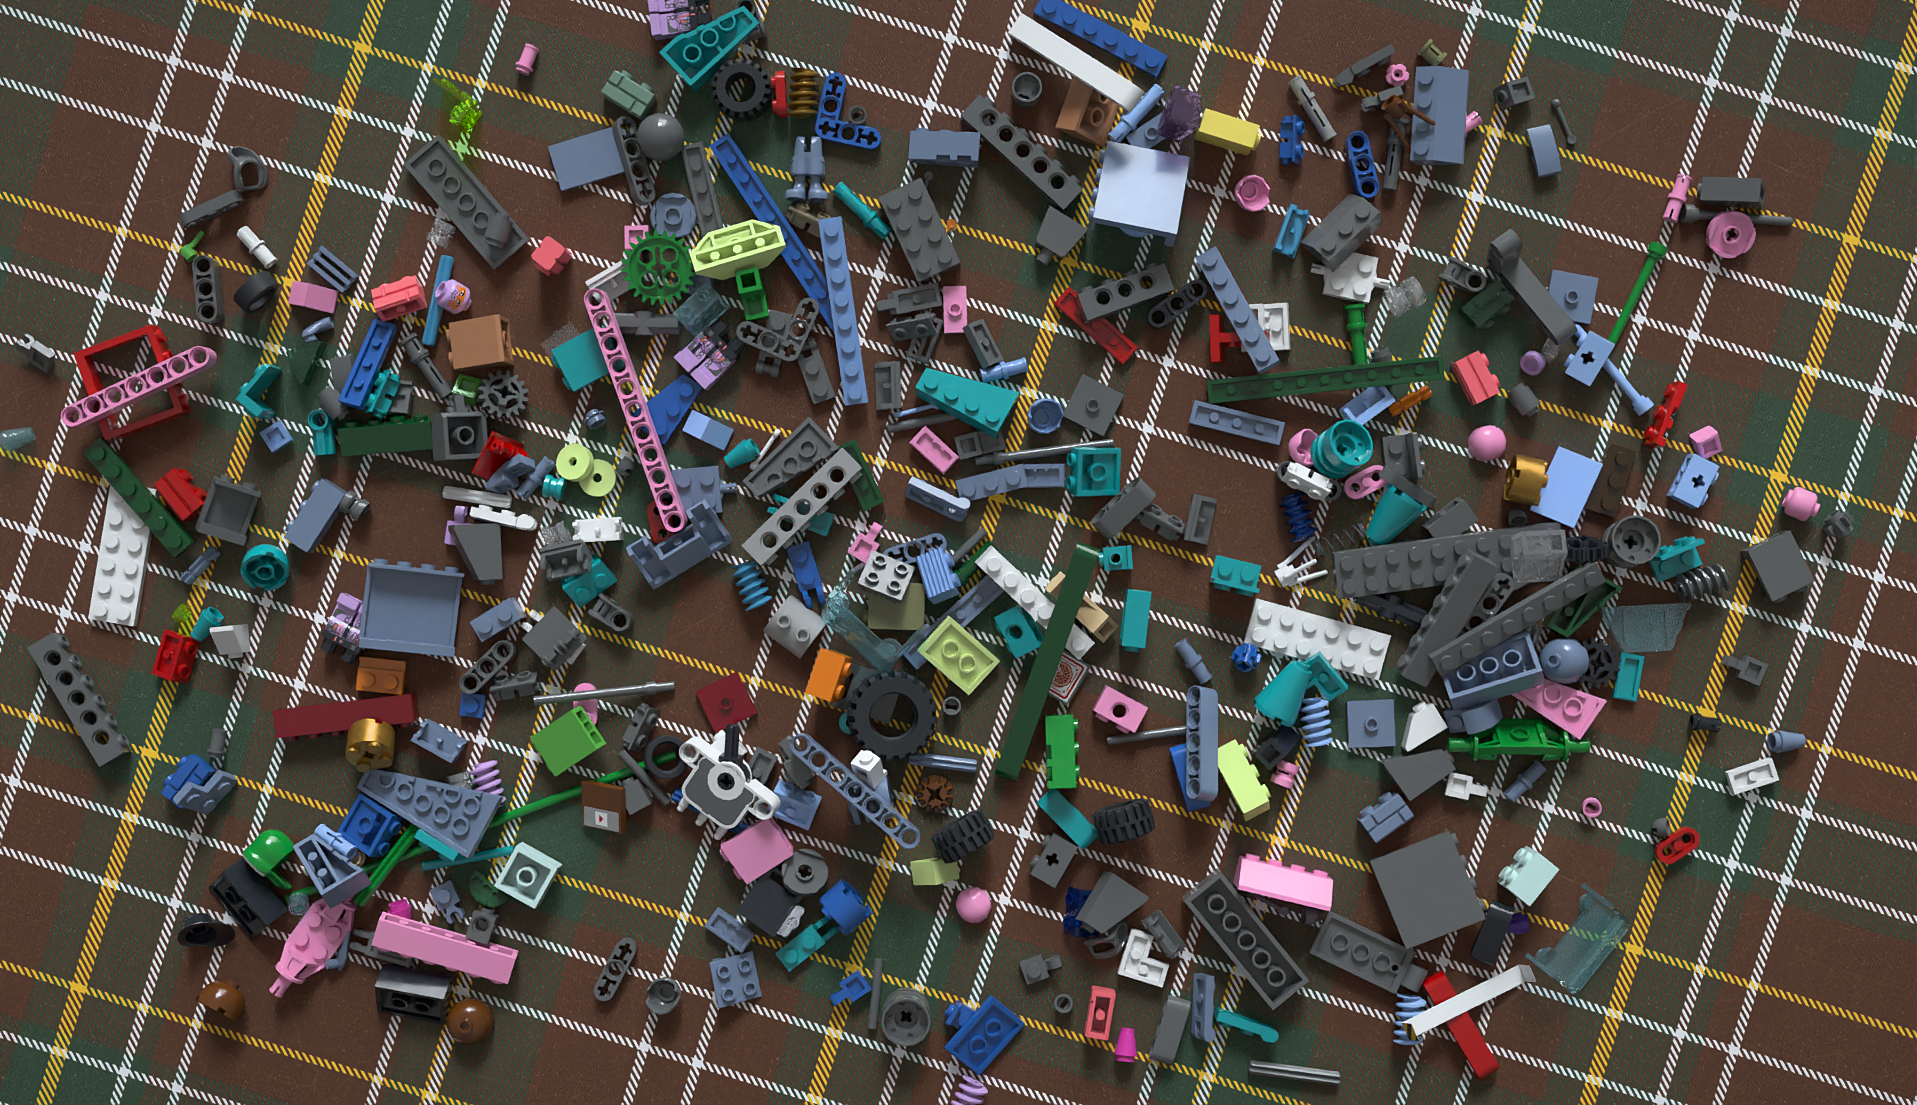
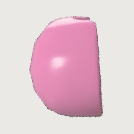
(1252, 193)
(1487, 443)
(1300, 446)
(973, 905)

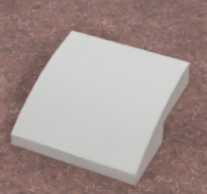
(1273, 319)

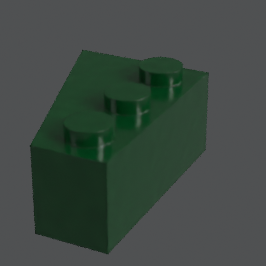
(1574, 614)

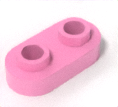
(1364, 482)
(589, 706)

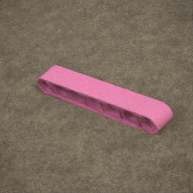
(128, 387)

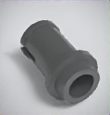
(217, 743)

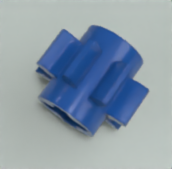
(1246, 657)

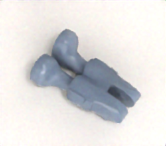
(804, 165)

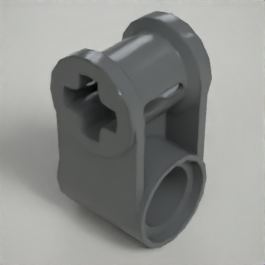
(760, 31)
(1461, 275)
(608, 610)

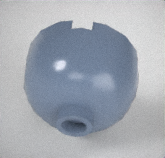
(1564, 660)

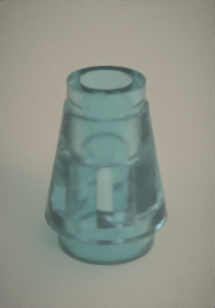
(16, 438)

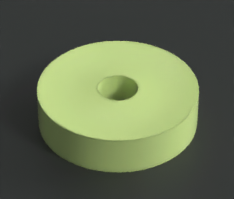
(583, 466)
(608, 481)

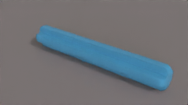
(435, 311)

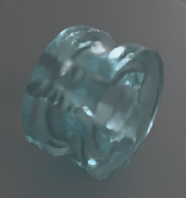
(298, 903)

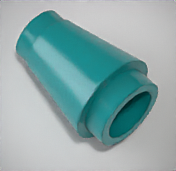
(742, 453)
(208, 619)

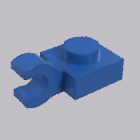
(852, 986)

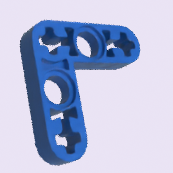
(833, 118)

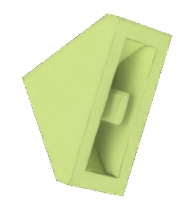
(933, 871)

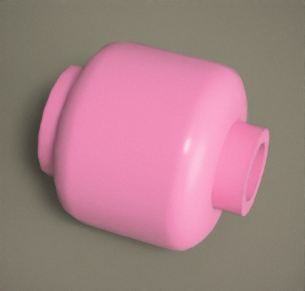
(1800, 504)

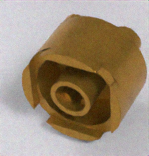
(1525, 480)
(370, 745)

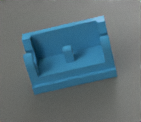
(1291, 231)

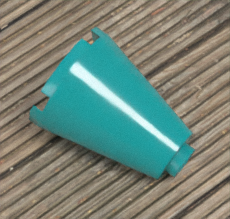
(1392, 515)
(1285, 693)

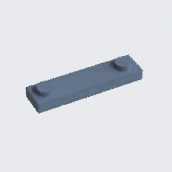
(1236, 422)

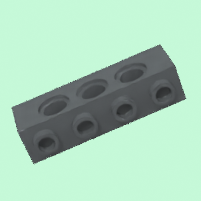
(1160, 286)

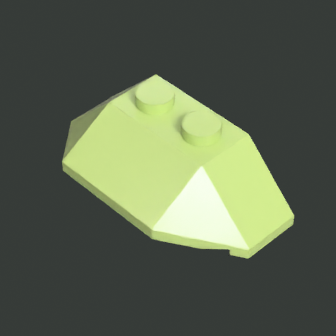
(737, 249)

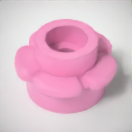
(1397, 81)

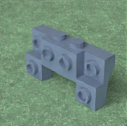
(682, 549)

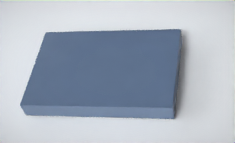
(586, 159)

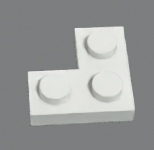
(1136, 962)

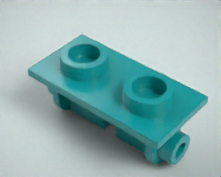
(384, 385)

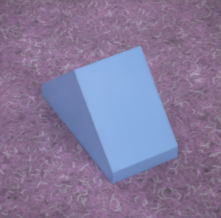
(708, 430)

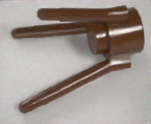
(1396, 109)

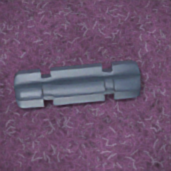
(200, 565)

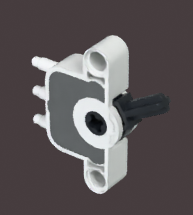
(714, 792)

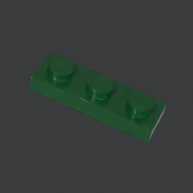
(866, 486)

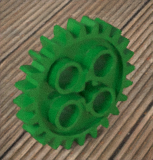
(637, 269)

